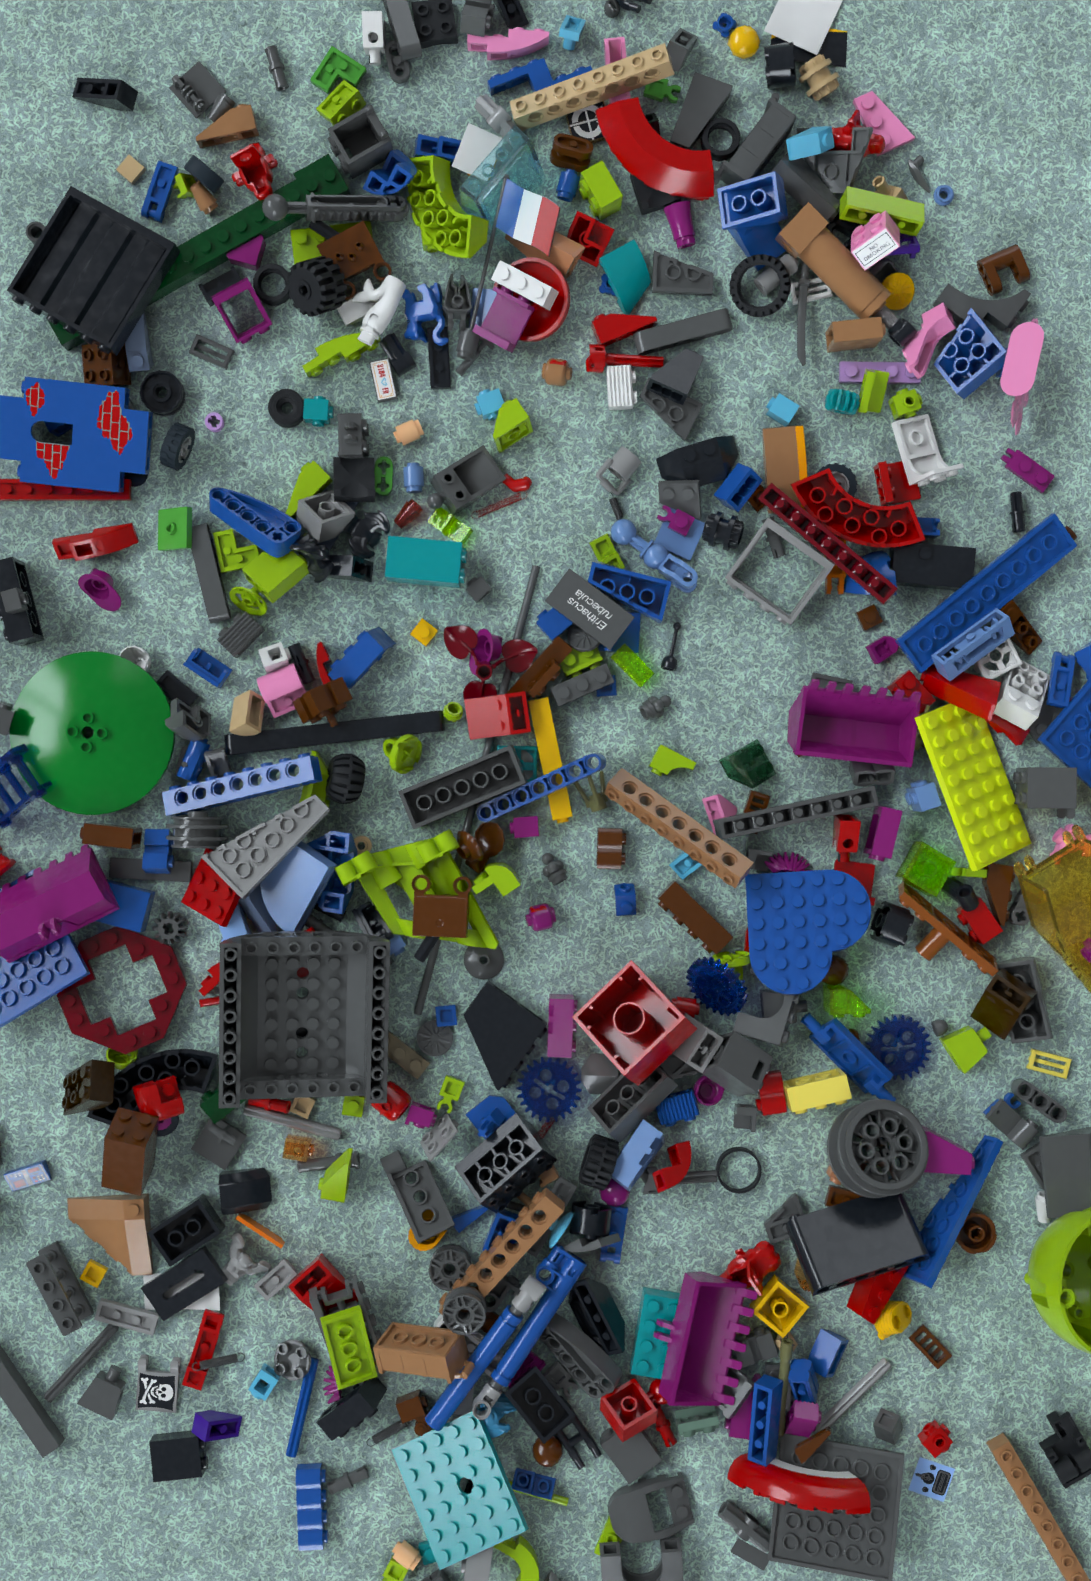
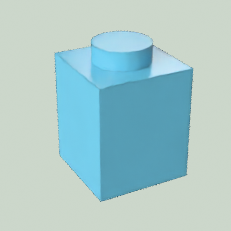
(781, 409)

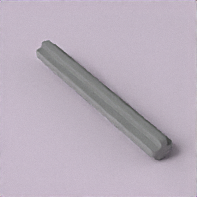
(293, 1122)
(854, 1394)

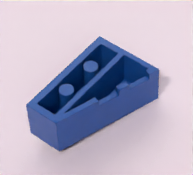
(361, 656)

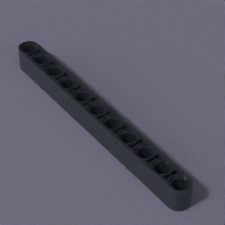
(344, 732)

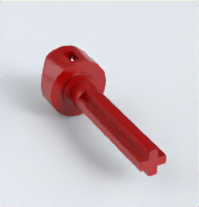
(599, 358)

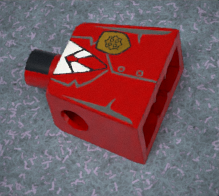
(845, 827)

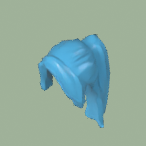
(500, 1408)

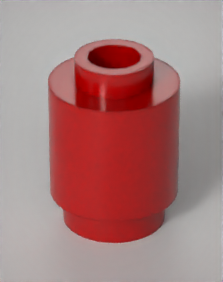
(687, 1005)

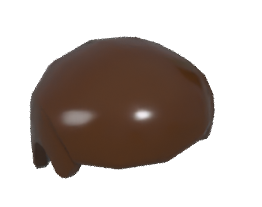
(838, 971)
(548, 1453)

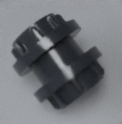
(723, 531)

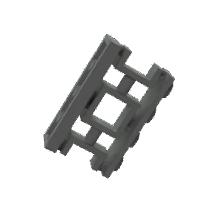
(338, 1297)

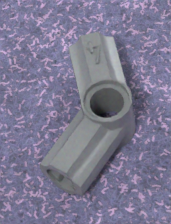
(495, 115)

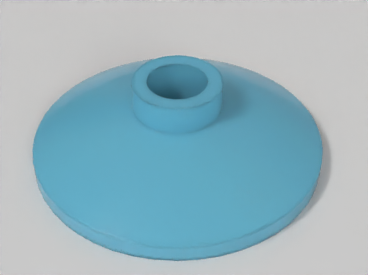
(559, 1228)

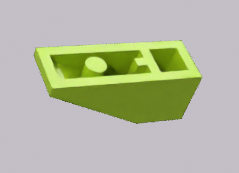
(309, 483)
(336, 1178)

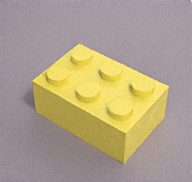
(816, 1090)

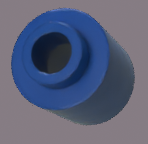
(567, 185)

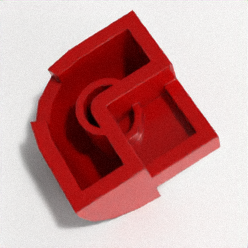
(592, 235)
(159, 1098)

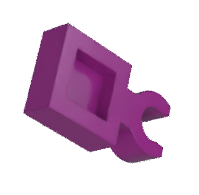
(679, 522)

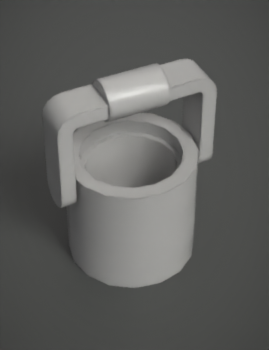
(622, 466)

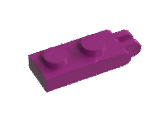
(1027, 470)

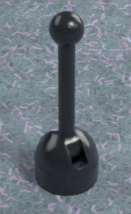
(670, 662)

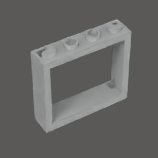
(767, 605)

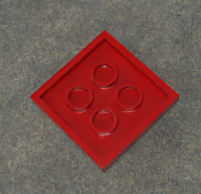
(210, 894)

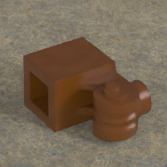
(412, 1407)

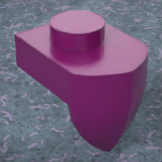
(882, 648)

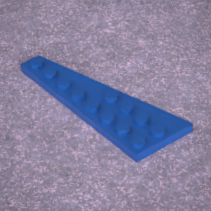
(950, 1213)

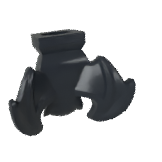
(364, 532)
(316, 555)

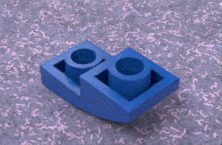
(533, 1483)

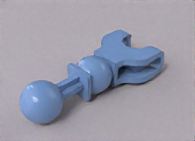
(655, 556)

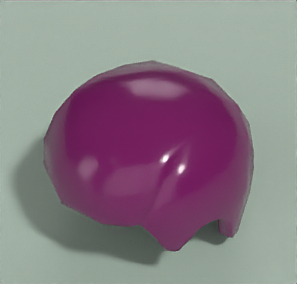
(707, 1091)
(614, 1194)

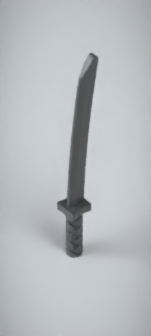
(803, 285)

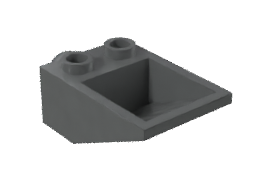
(469, 478)

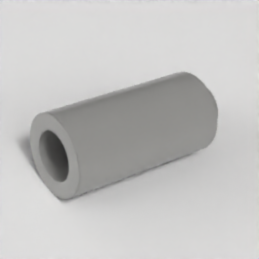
(769, 280)

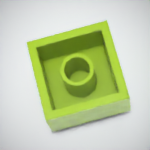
(600, 191)

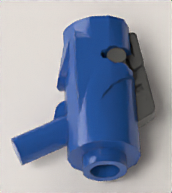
(192, 759)

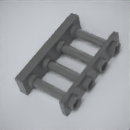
(60, 1288)

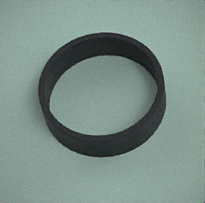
(753, 1184)

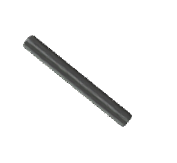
(80, 1362)

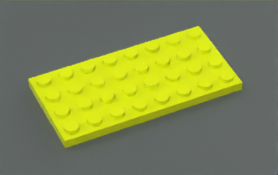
(973, 784)

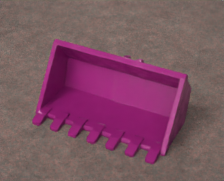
(854, 724)
(53, 903)
(704, 1340)

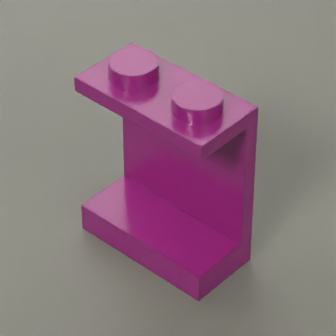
(505, 319)

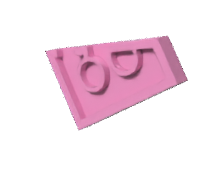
(877, 115)

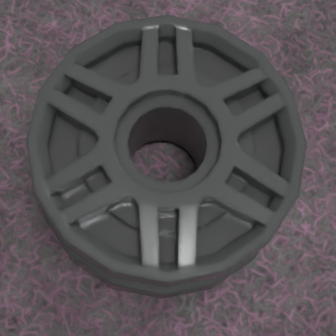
(445, 1255)
(464, 1322)

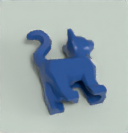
(424, 310)

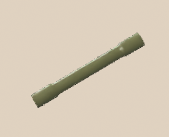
(785, 1358)

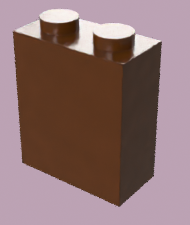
(111, 835)

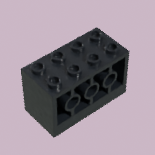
(506, 1163)

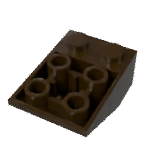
(1003, 1003)
(89, 1087)

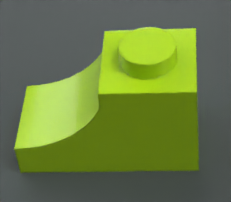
(667, 760)

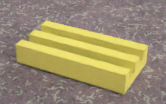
(1032, 1059)

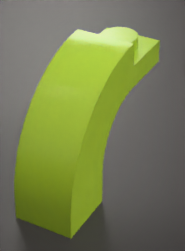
(524, 1555)

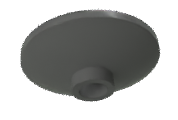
(487, 970)

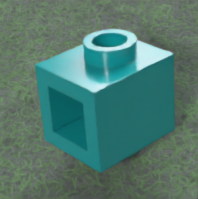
(318, 411)

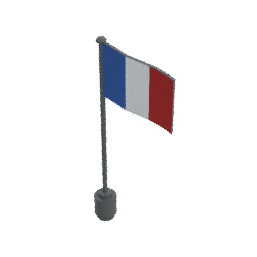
(524, 218)

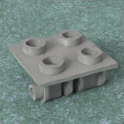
(439, 1136)

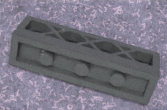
(564, 1190)

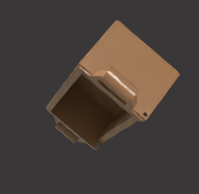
(423, 1352)

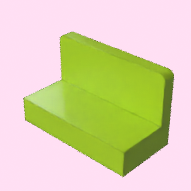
(872, 390)

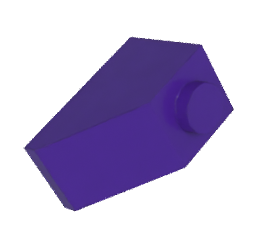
(216, 1425)

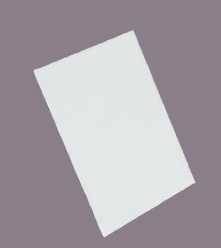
(803, 22)

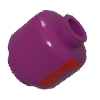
(540, 917)

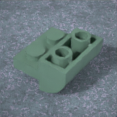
(696, 1420)

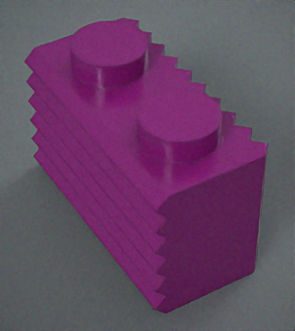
(802, 1418)

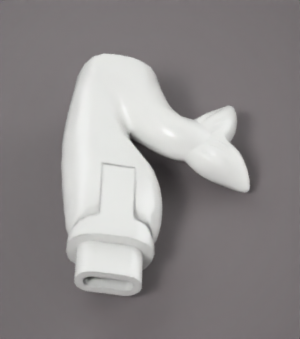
(381, 313)

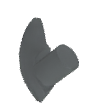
(917, 173)

